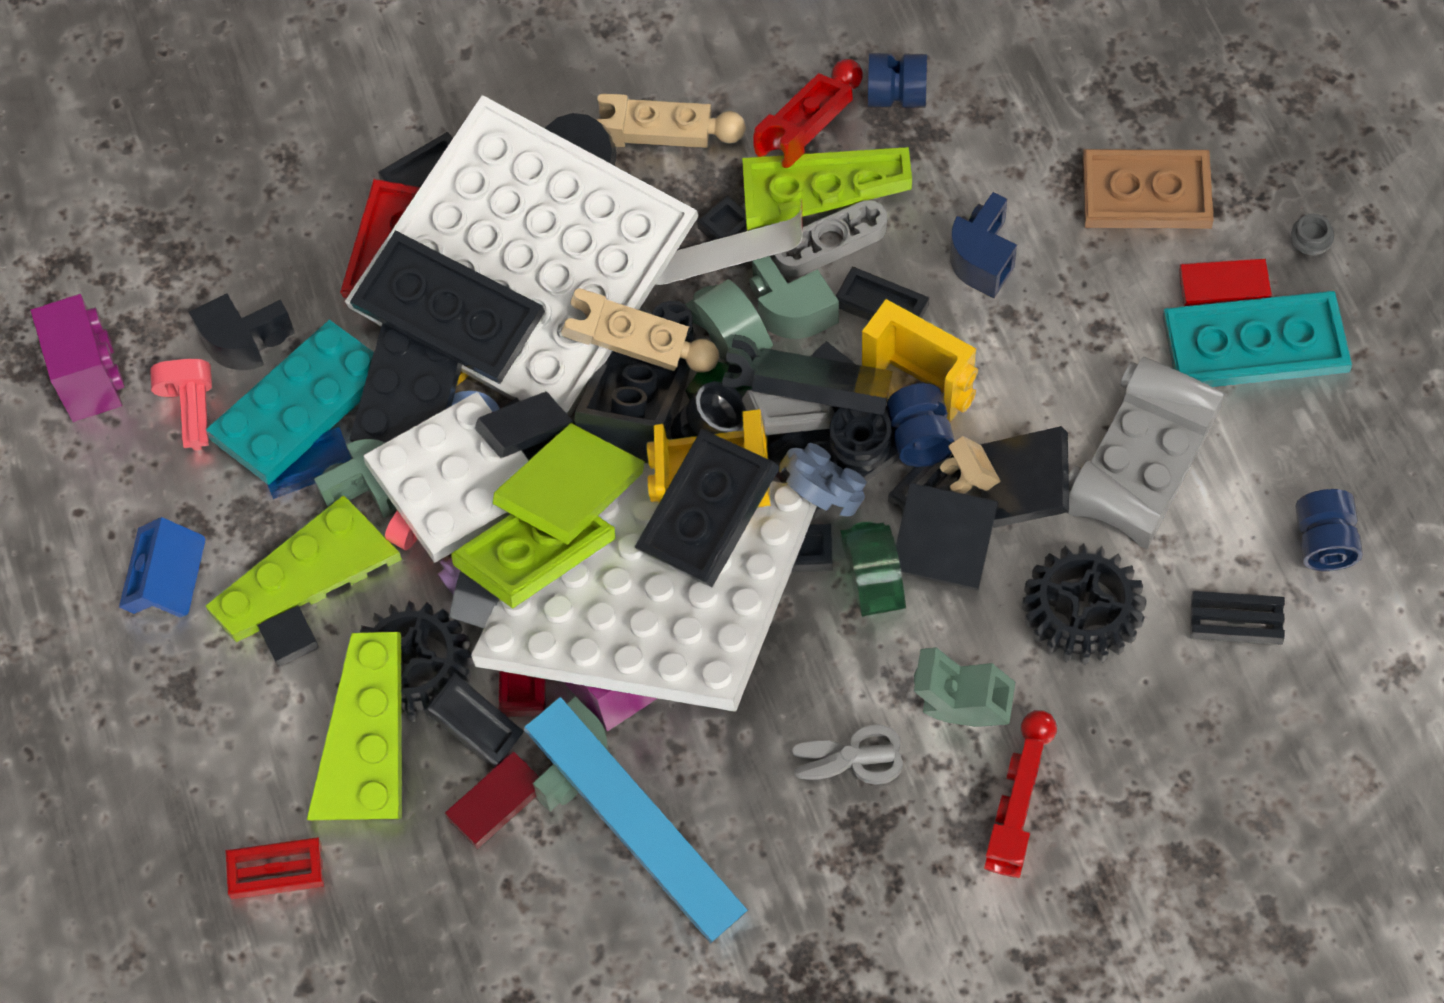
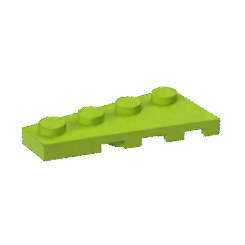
(821, 181)
(320, 557)
(364, 738)

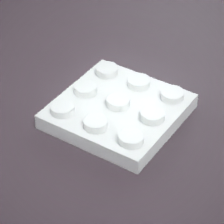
(444, 477)

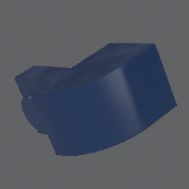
(977, 251)

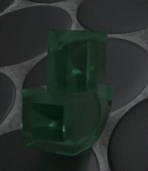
(874, 568)

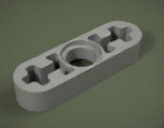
(837, 222)

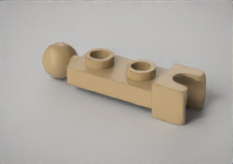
(666, 122)
(636, 334)

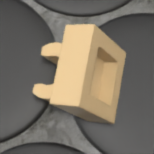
(974, 466)

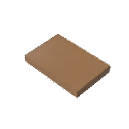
(1147, 188)

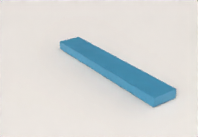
(635, 820)

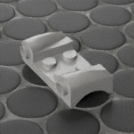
(1145, 450)

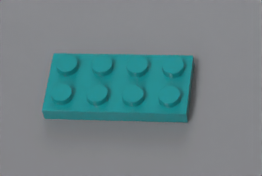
(295, 403)

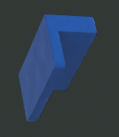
(163, 568)

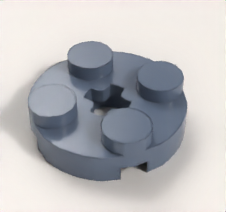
(823, 481)

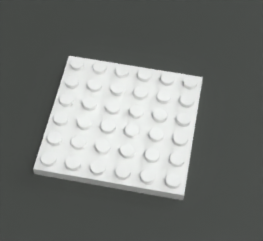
(543, 224)
(645, 626)

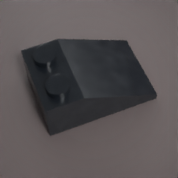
(629, 399)

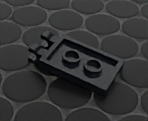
(807, 377)

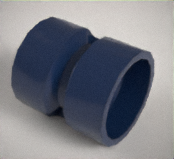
(897, 80)
(921, 424)
(1329, 530)

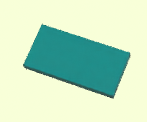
(1258, 339)

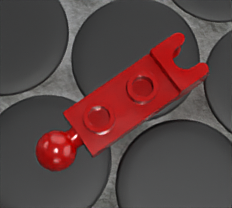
(807, 112)
(1009, 841)

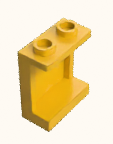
(923, 352)
(668, 455)

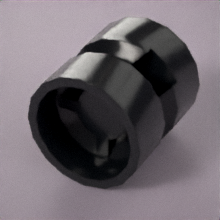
(711, 409)

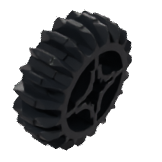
(1050, 588)
(416, 628)

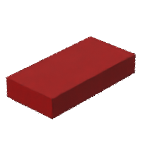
(1224, 281)

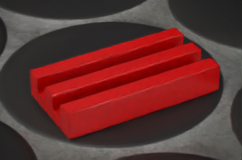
(275, 885)

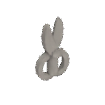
(836, 758)

